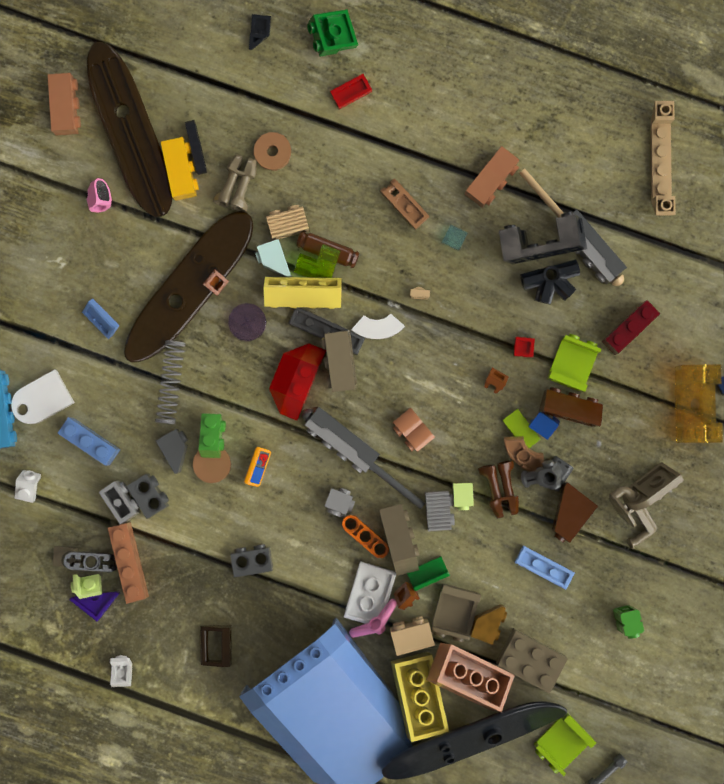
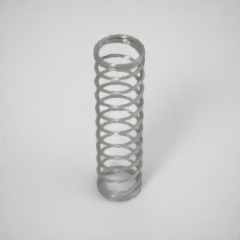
(171, 420)

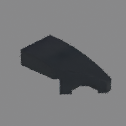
(259, 30)

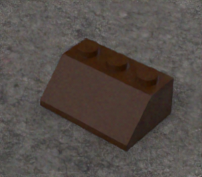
(571, 407)

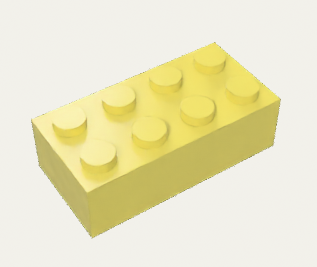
(419, 698)

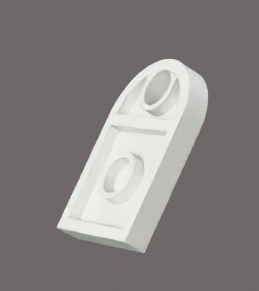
(42, 397)

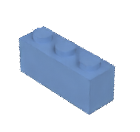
(89, 441)

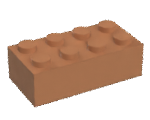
(470, 677)

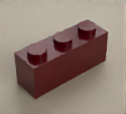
(630, 327)

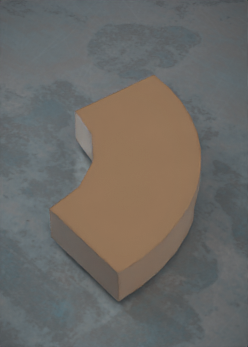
(522, 454)

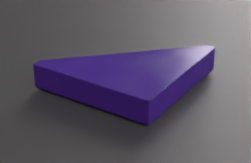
(95, 605)

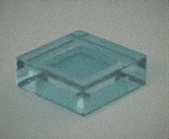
(454, 237)

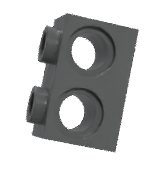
(143, 499)
(253, 565)

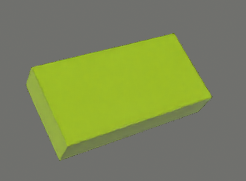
(520, 427)

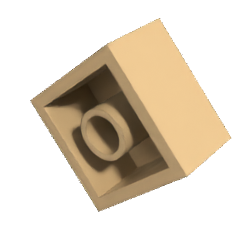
(411, 635)

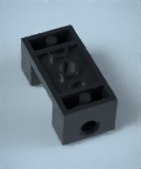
(516, 247)

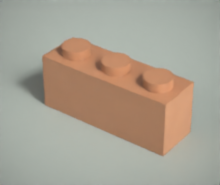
(63, 104)
(492, 177)

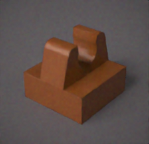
(497, 379)
(405, 596)

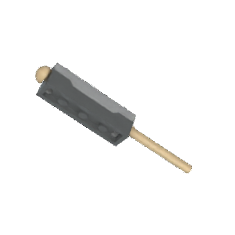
(598, 253)

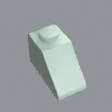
(273, 258)

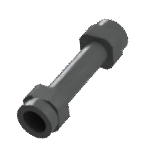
(619, 761)

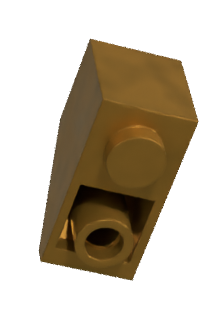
(487, 624)

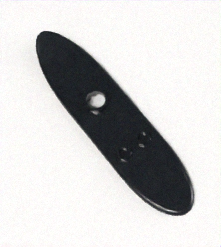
(472, 739)

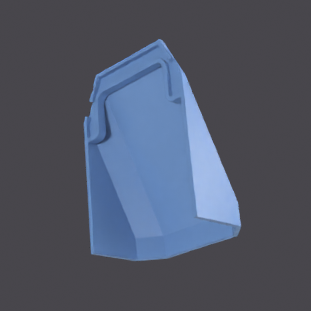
(331, 711)

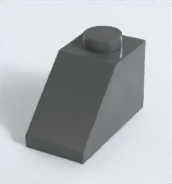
(174, 449)

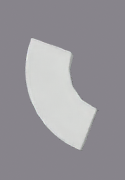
(378, 329)

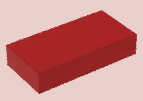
(351, 91)

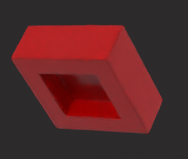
(524, 347)

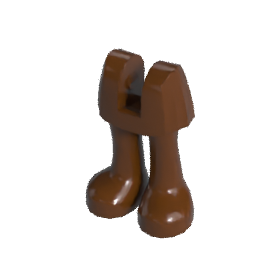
(504, 469)

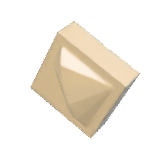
(419, 293)

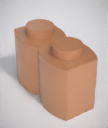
(413, 430)

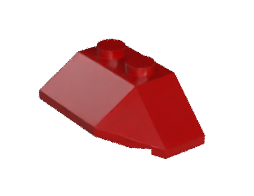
(295, 379)

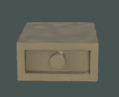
(455, 612)

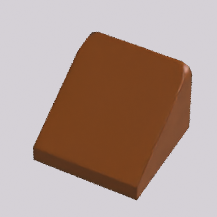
(213, 279)

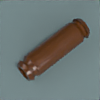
(312, 243)

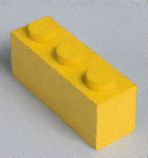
(179, 168)

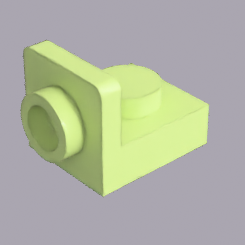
(86, 586)

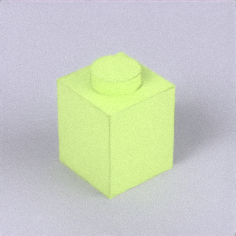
(462, 495)

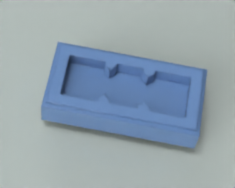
(100, 318)

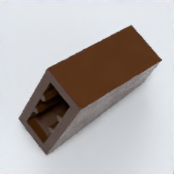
(571, 513)

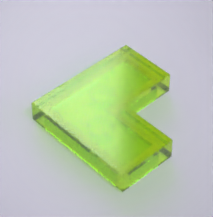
(318, 268)

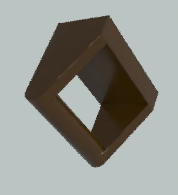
(226, 645)

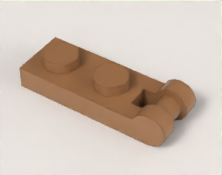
(405, 204)

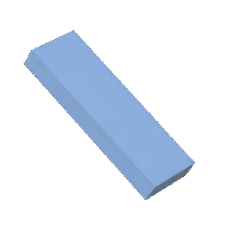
(544, 567)

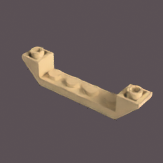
(660, 144)

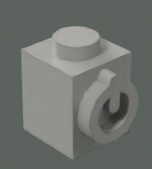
(339, 502)

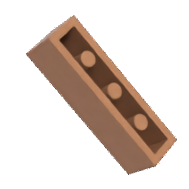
(128, 562)

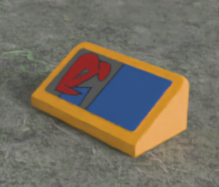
(257, 466)

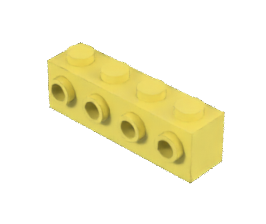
(302, 292)

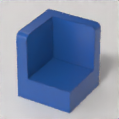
(544, 425)

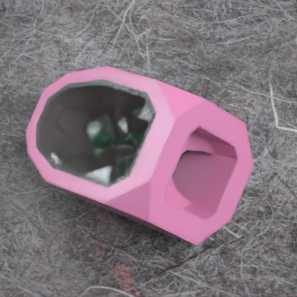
(98, 196)

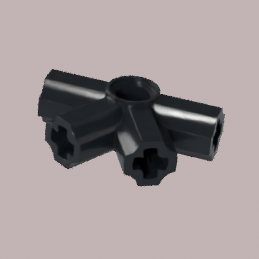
(558, 284)

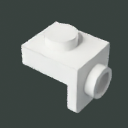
(27, 486)
(121, 671)

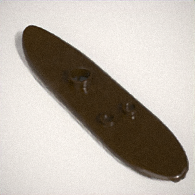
(132, 136)
(217, 249)

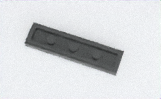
(319, 326)

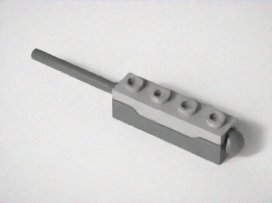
(351, 447)

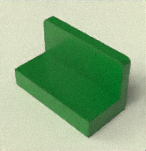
(428, 573)

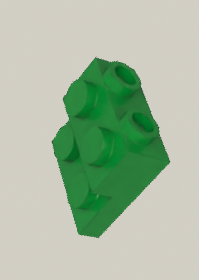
(332, 32)

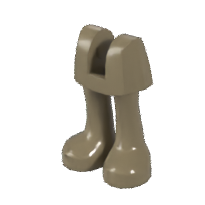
(238, 202)

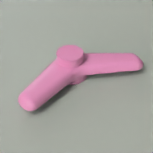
(376, 624)

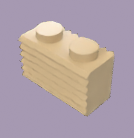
(287, 223)

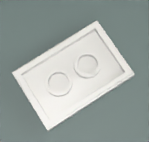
(369, 592)

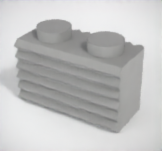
(438, 510)

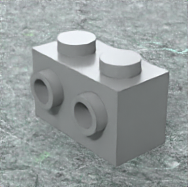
(119, 501)

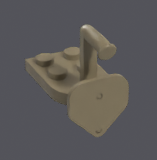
(643, 494)

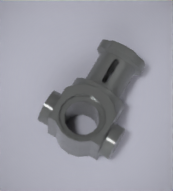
(542, 477)

